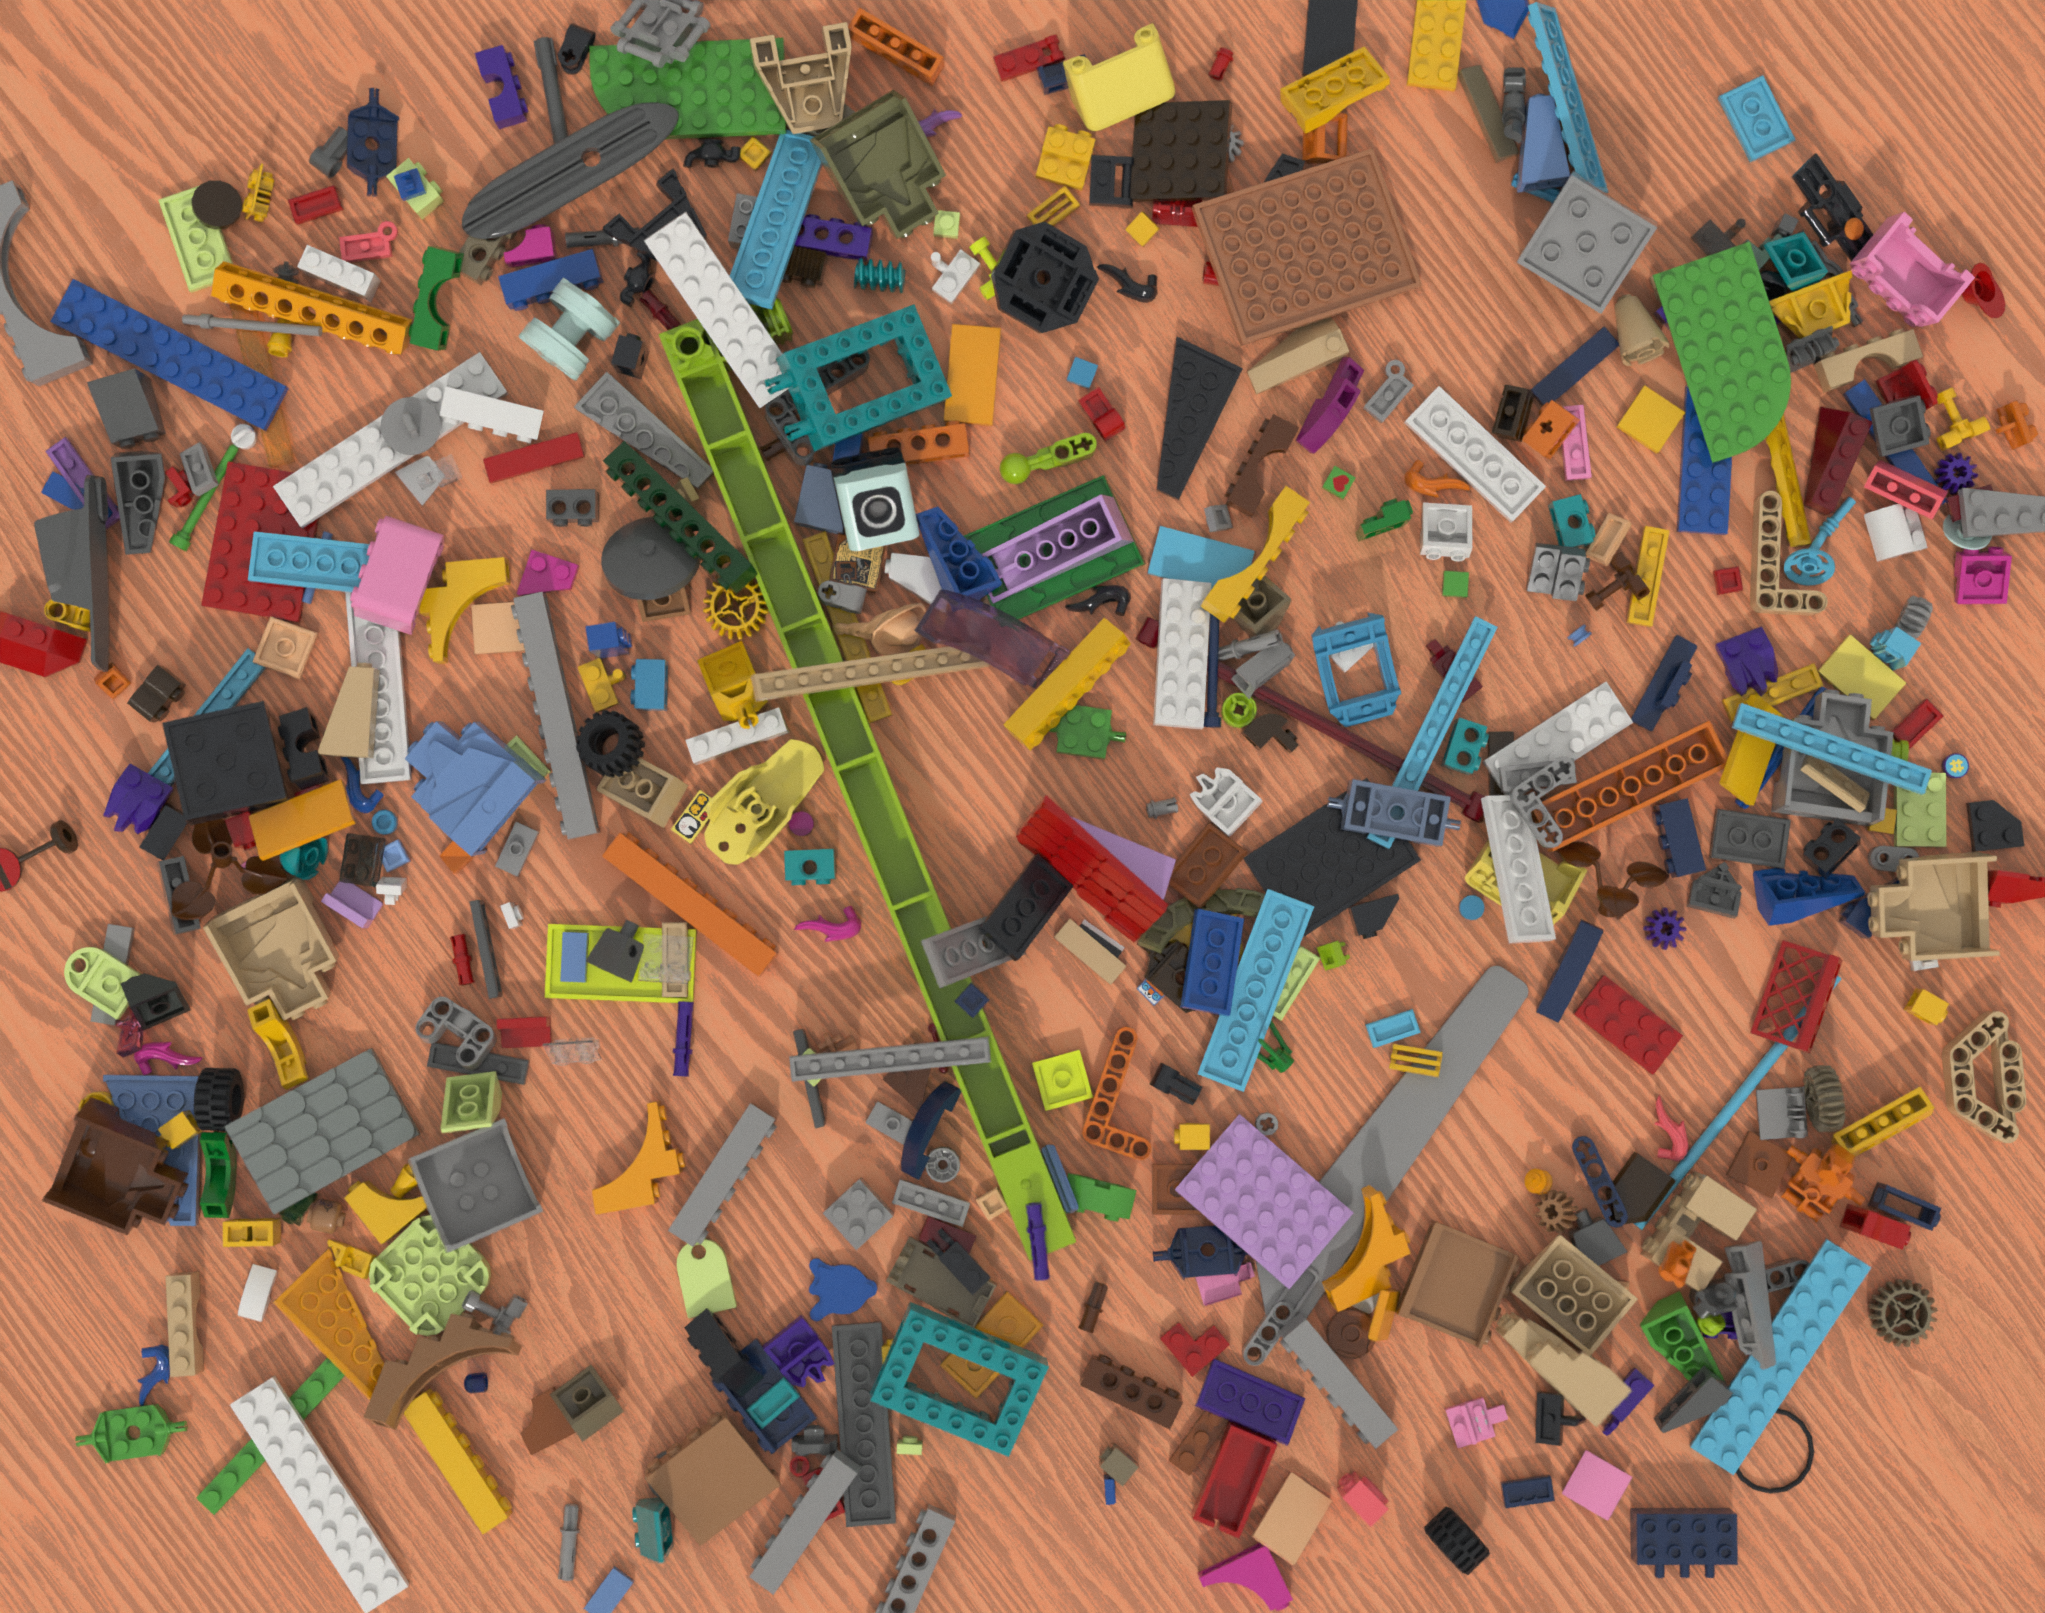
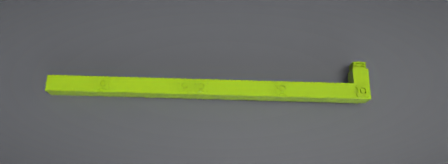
(858, 760)

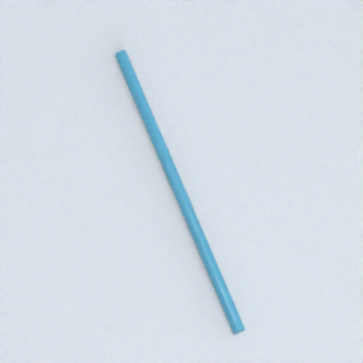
(1731, 1107)

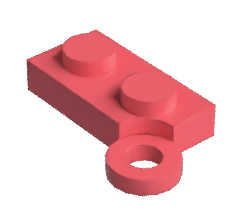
(369, 245)

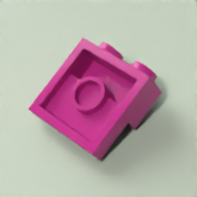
(1982, 576)

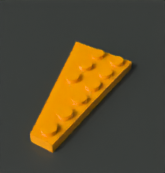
(332, 1322)

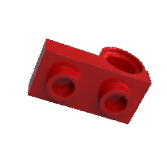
(1102, 414)

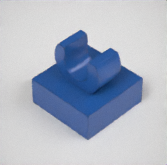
(410, 184)

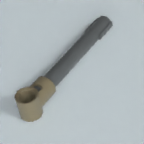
(547, 64)

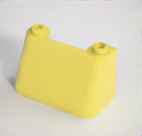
(1122, 83)
(1560, 880)

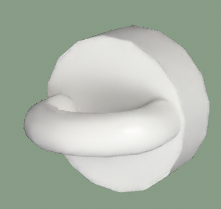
(244, 436)

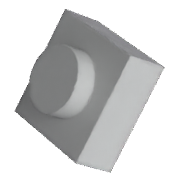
(1218, 518)

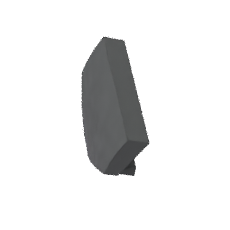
(1716, 892)

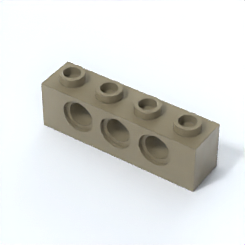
(482, 270)

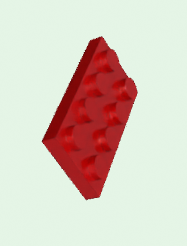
(1627, 1024)

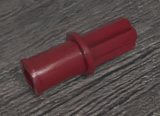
(659, 310)

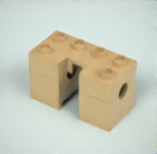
(1698, 1201)

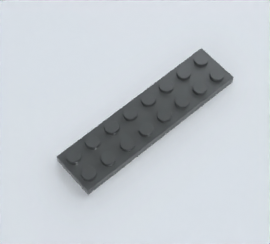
(863, 1424)

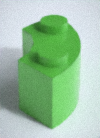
(1102, 1197)

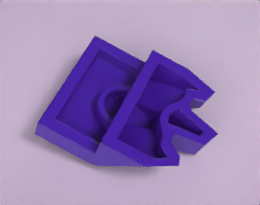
(1749, 661)
(137, 799)
(799, 1352)

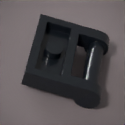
(1103, 181)

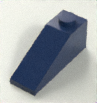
(1856, 915)

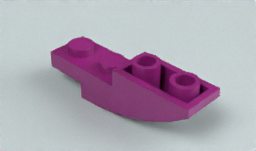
(1332, 409)

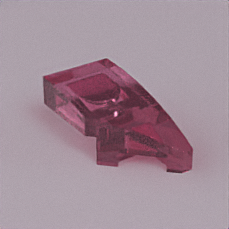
(130, 1037)

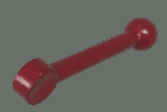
(932, 1029)

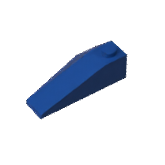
(1792, 897)

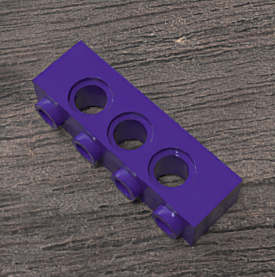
(856, 249)

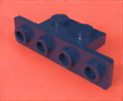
(1665, 684)

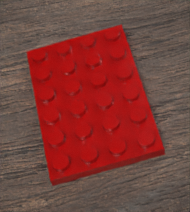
(248, 507)

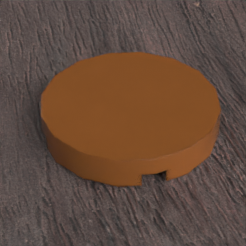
(1349, 1333)

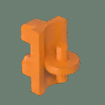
(2014, 424)
(1677, 1262)

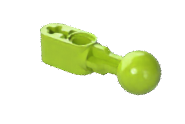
(1016, 467)

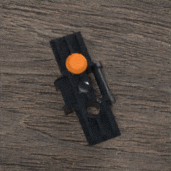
(1839, 202)

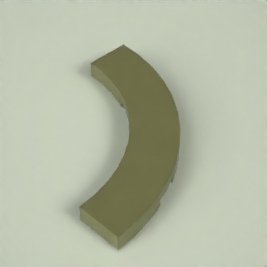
(1182, 913)

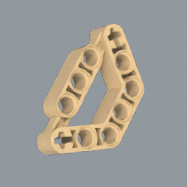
(1970, 1114)

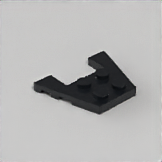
(671, 187)

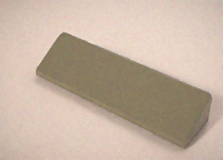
(1487, 112)

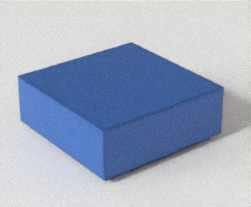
(1109, 1485)

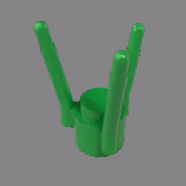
(1278, 1058)

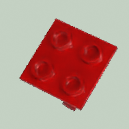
(1174, 213)

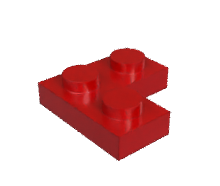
(1194, 1353)

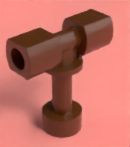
(1624, 579)

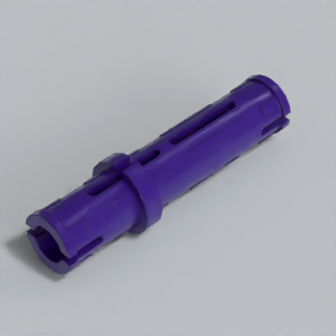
(683, 1039)
(1036, 1230)

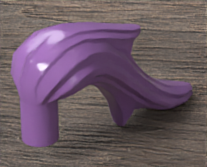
(937, 119)

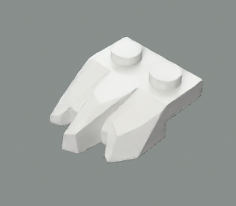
(1225, 800)

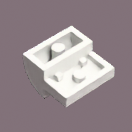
(1894, 531)

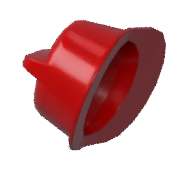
(1985, 292)

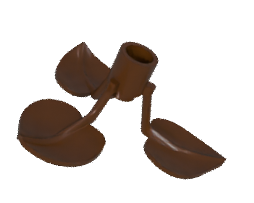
(260, 877)
(1613, 901)

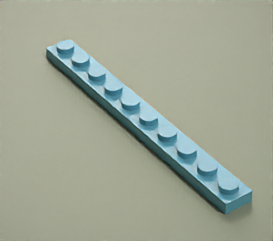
(1441, 714)

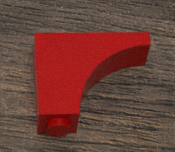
(1875, 1226)

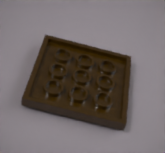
(1181, 151)

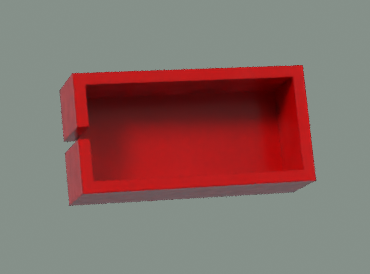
(1234, 1479)

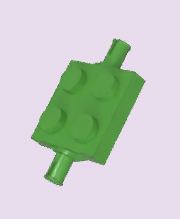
(1086, 732)

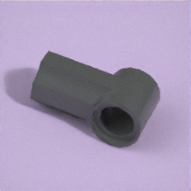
(330, 155)

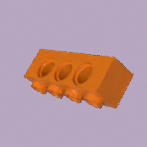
(896, 47)
(929, 433)

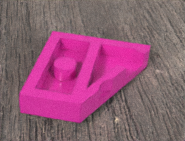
(546, 574)

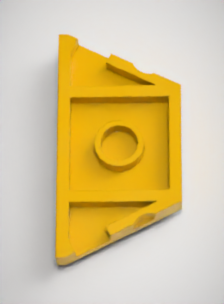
(1815, 306)

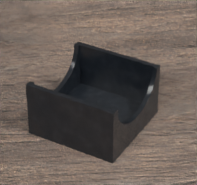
(225, 763)

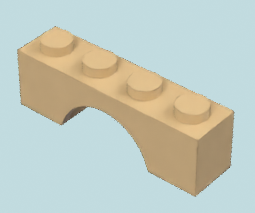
(1895, 350)
(184, 1346)

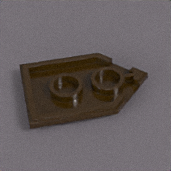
(1640, 1189)

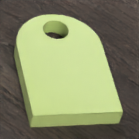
(100, 979)
(705, 1280)

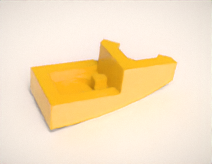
(352, 1258)

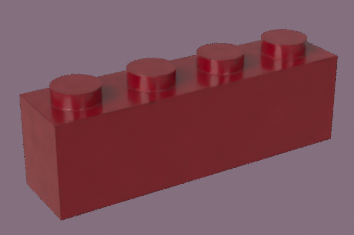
(1835, 451)

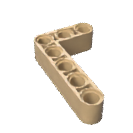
(1772, 565)

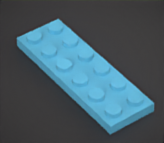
(306, 562)

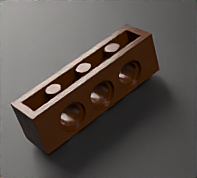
(1163, 1414)

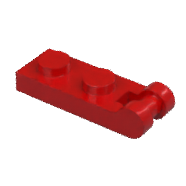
(1028, 58)

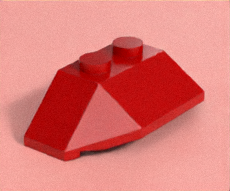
(37, 646)

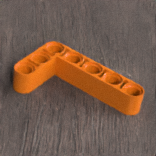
(1110, 1098)

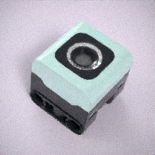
(875, 499)

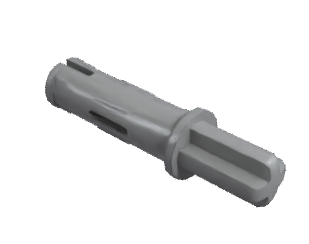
(1249, 645)
(568, 1543)

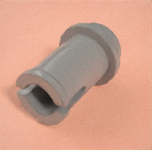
(1161, 807)

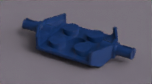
(374, 123)
(1190, 1262)

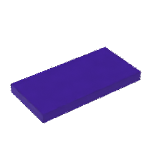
(1250, 1402)

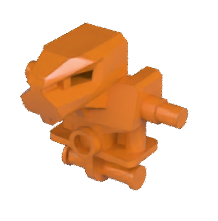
(1822, 1180)

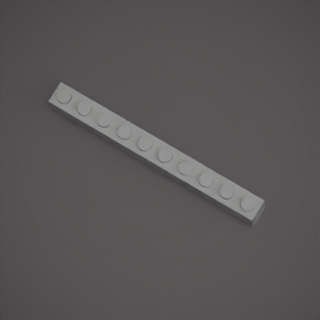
(556, 715)

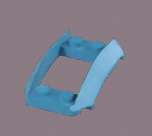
(1347, 637)

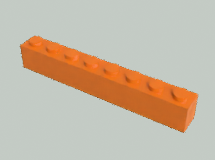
(690, 904)

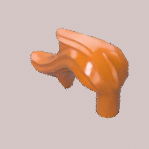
(1430, 486)

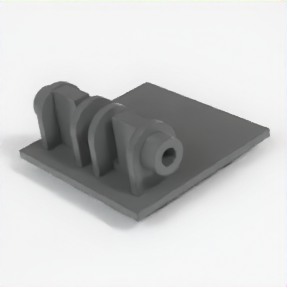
(1810, 348)

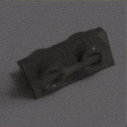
(362, 860)

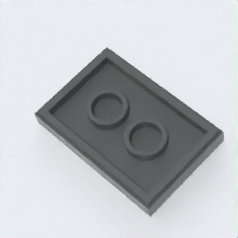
(1749, 838)

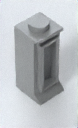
(1262, 668)

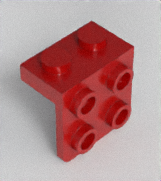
(1906, 382)

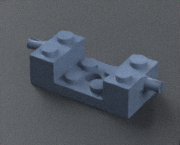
(1368, 809)

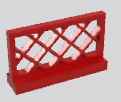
(1817, 1004)

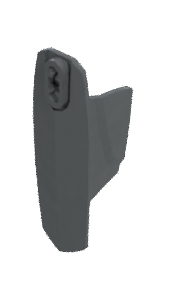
(77, 562)

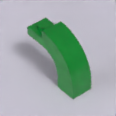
(220, 1174)

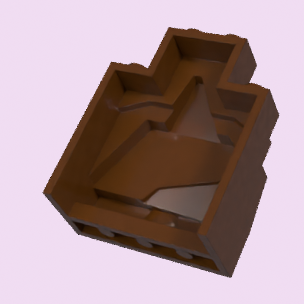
(116, 1172)

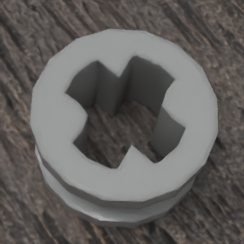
(1263, 1116)

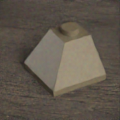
(1263, 608)

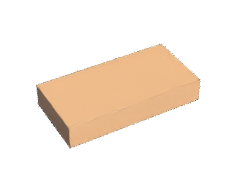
(1608, 539)

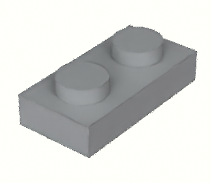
(199, 469)

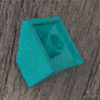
(1796, 261)

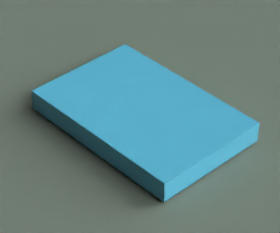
(1756, 118)

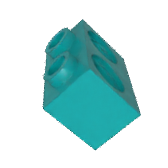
(1458, 743)

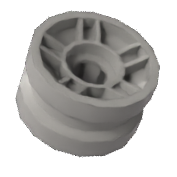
(947, 1173)

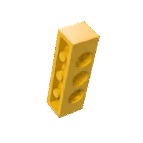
(1884, 1122)

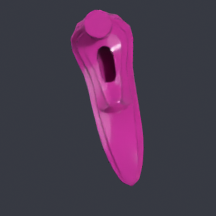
(834, 931)
(161, 1051)

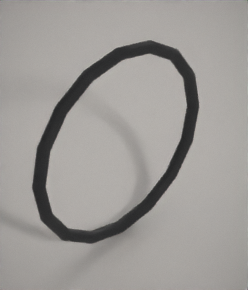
(1804, 1472)

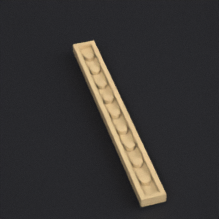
(862, 672)

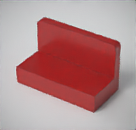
(524, 1031)

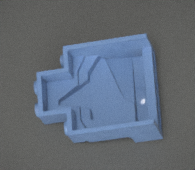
(469, 782)

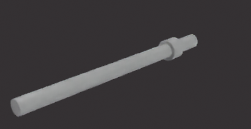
(208, 321)

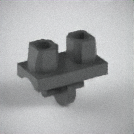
(1716, 1300)

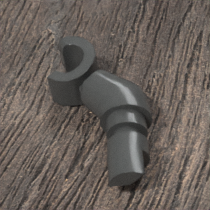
(1514, 104)

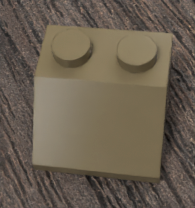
(586, 1403)

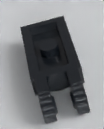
(960, 1263)

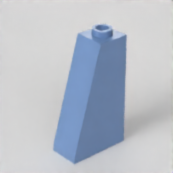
(1542, 147)

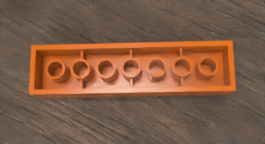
(1633, 784)

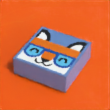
(1150, 992)

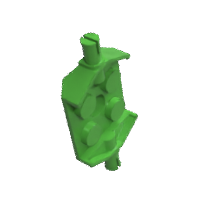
(112, 1435)

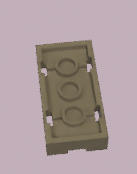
(937, 1284)

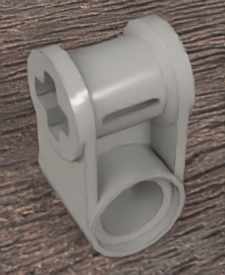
(847, 597)

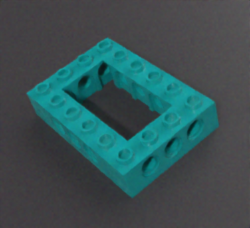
(905, 1397)

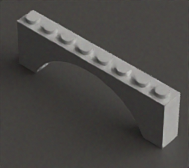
(43, 353)

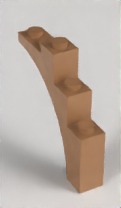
(404, 1380)

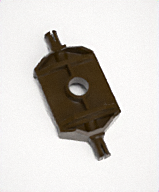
(1163, 968)

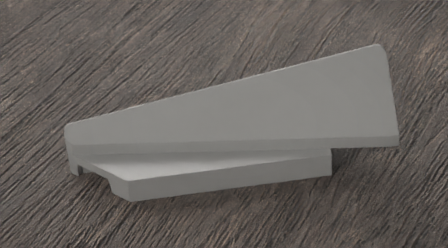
(1753, 1314)

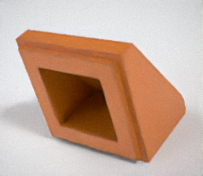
(112, 682)

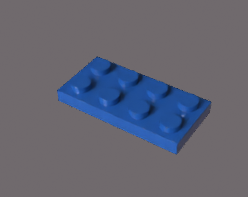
(1212, 962)

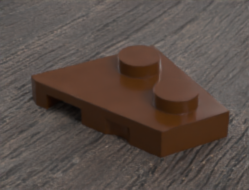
(909, 1084)

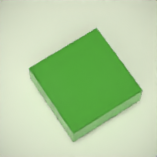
(1455, 584)

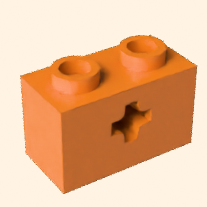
(1549, 442)

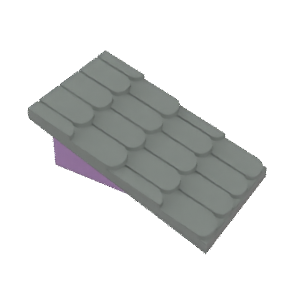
(322, 1130)

